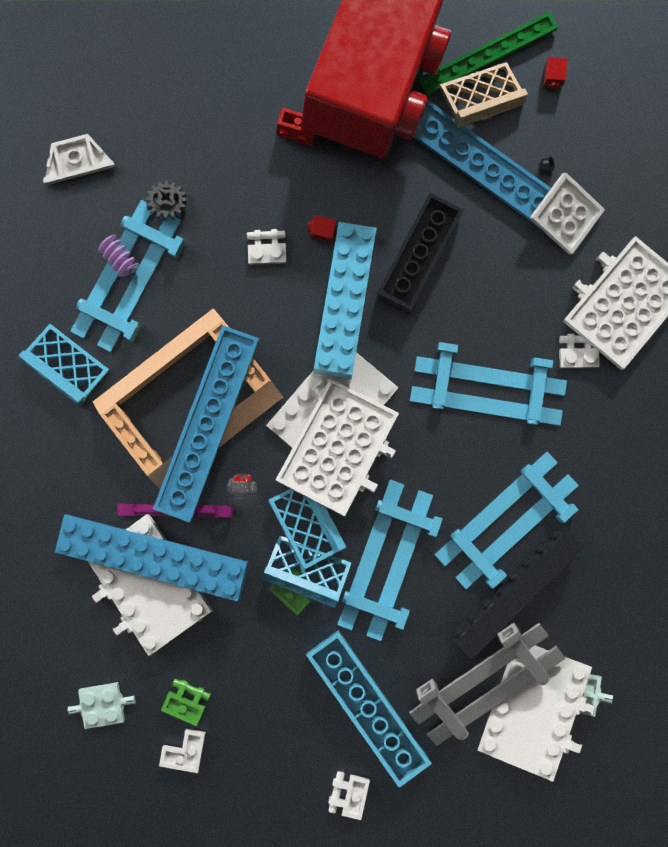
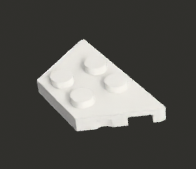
(74, 159)

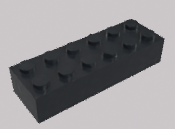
(419, 253)

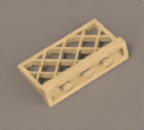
(491, 106)

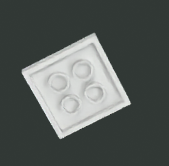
(567, 213)

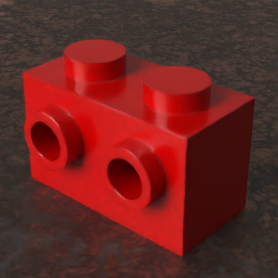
(290, 127)

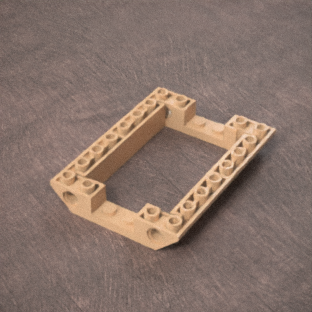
(120, 423)

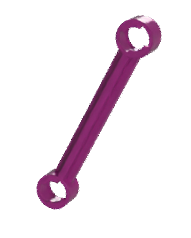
(201, 510)

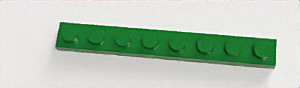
(489, 53)

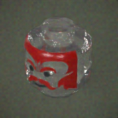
(242, 486)

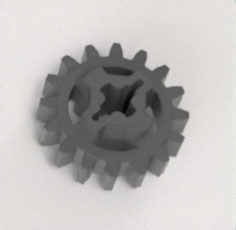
(166, 201)

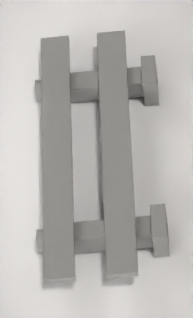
(515, 646)

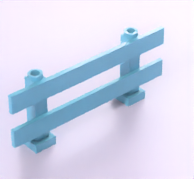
(117, 322)
(445, 368)
(483, 562)
(384, 608)

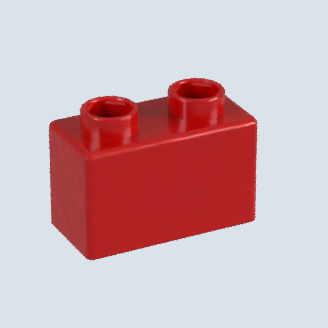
(368, 72)

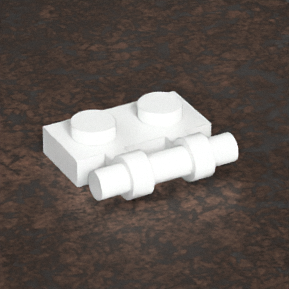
(266, 253)
(577, 357)
(355, 795)

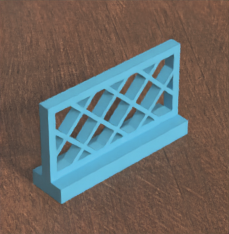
(55, 378)
(323, 520)
(297, 583)

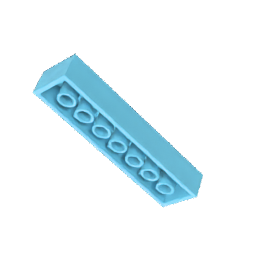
(344, 301)
(368, 708)

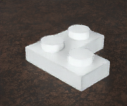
(188, 756)

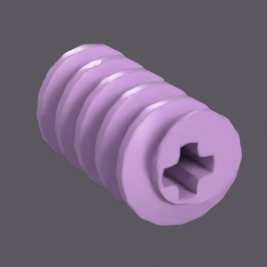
(116, 257)

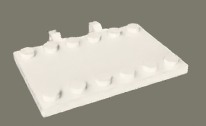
(623, 304)
(296, 411)
(338, 448)
(148, 606)
(536, 721)

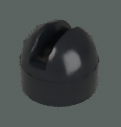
(547, 164)

